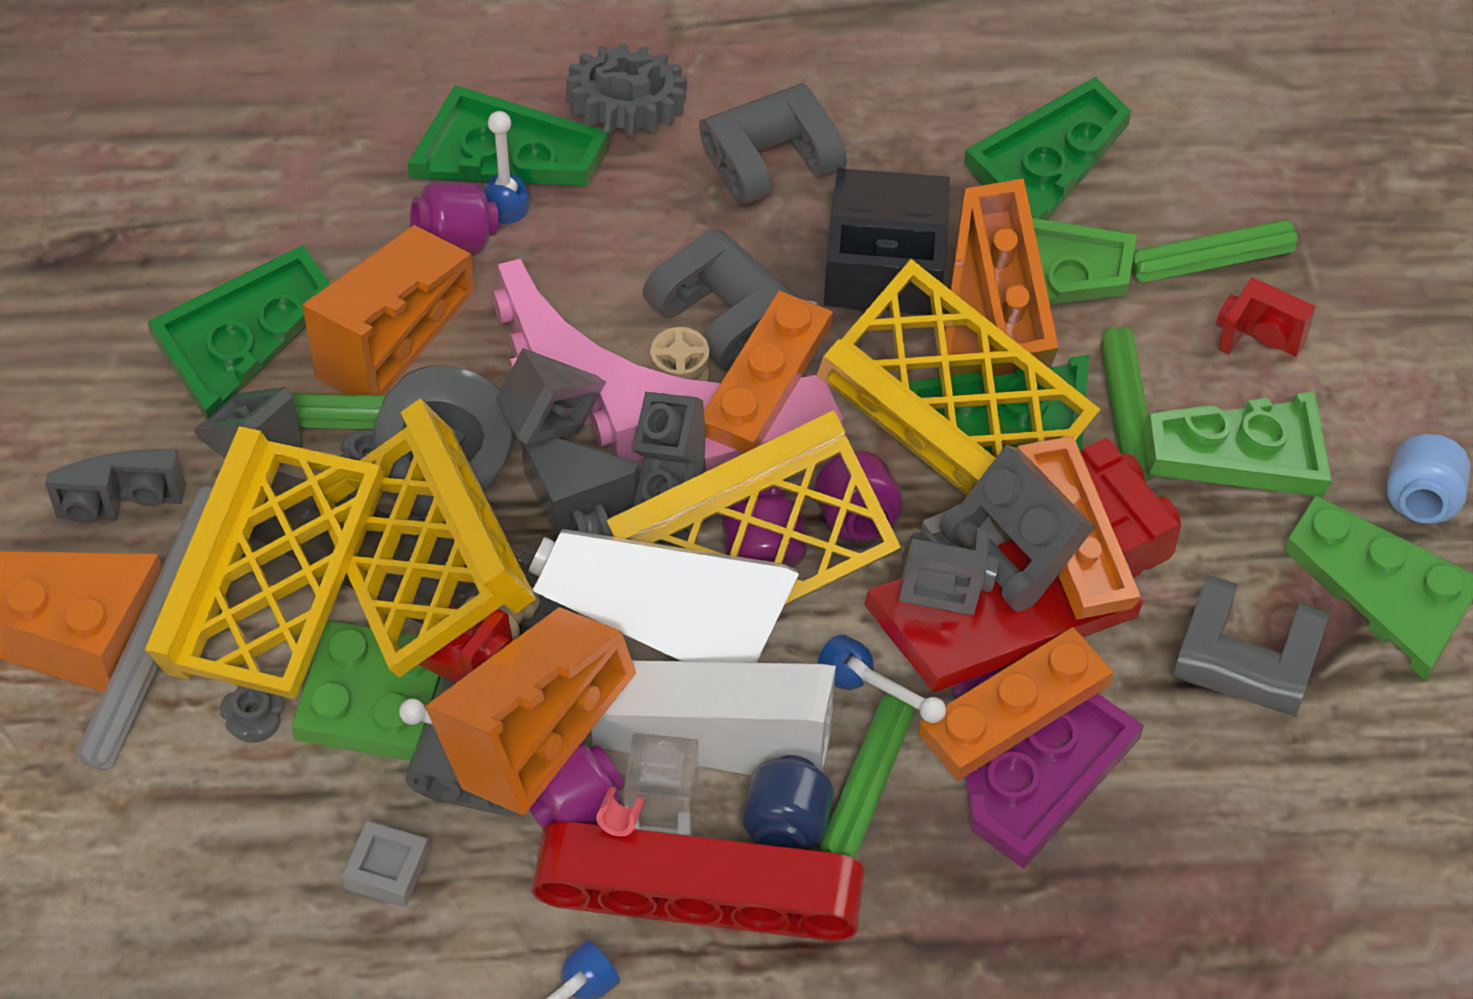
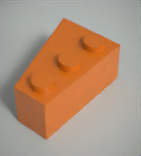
(1000, 275)
(386, 311)
(72, 610)
(530, 707)

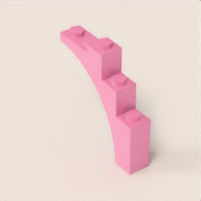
(621, 399)

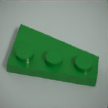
(538, 143)
(1052, 145)
(237, 327)
(1012, 416)

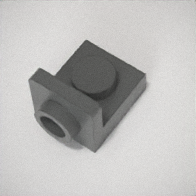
(948, 575)

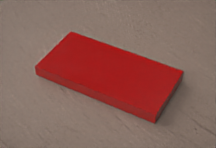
(959, 647)

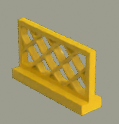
(913, 418)
(748, 477)
(468, 521)
(216, 561)

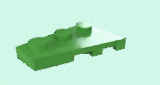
(1083, 261)
(1244, 447)
(1392, 582)

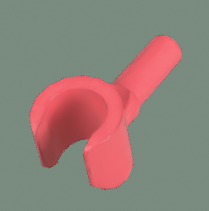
(616, 818)

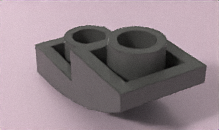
(671, 441)
(97, 485)

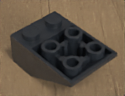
(877, 228)

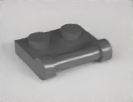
(1031, 513)

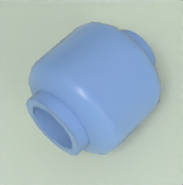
(1428, 479)

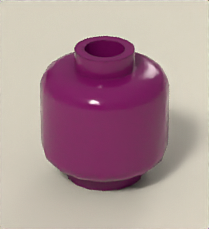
(456, 214)
(834, 482)
(759, 542)
(578, 788)

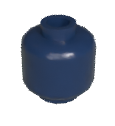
(788, 804)

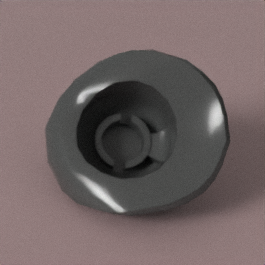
(466, 405)

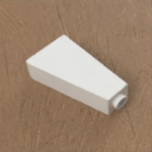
(667, 596)
(734, 709)

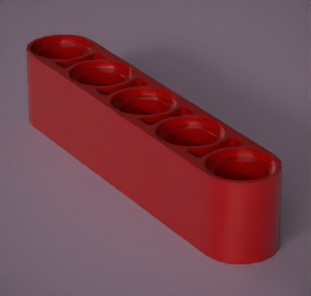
(699, 881)

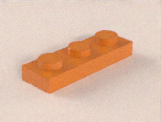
(766, 372)
(1097, 574)
(1016, 703)

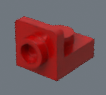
(1267, 315)
(471, 647)

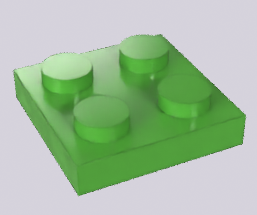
(356, 699)

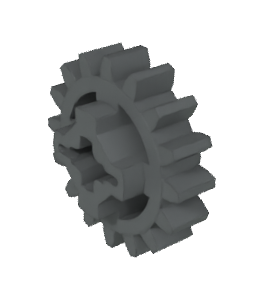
(626, 89)

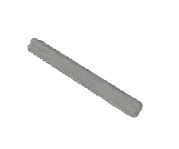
(135, 667)

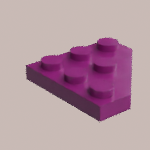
(1044, 779)

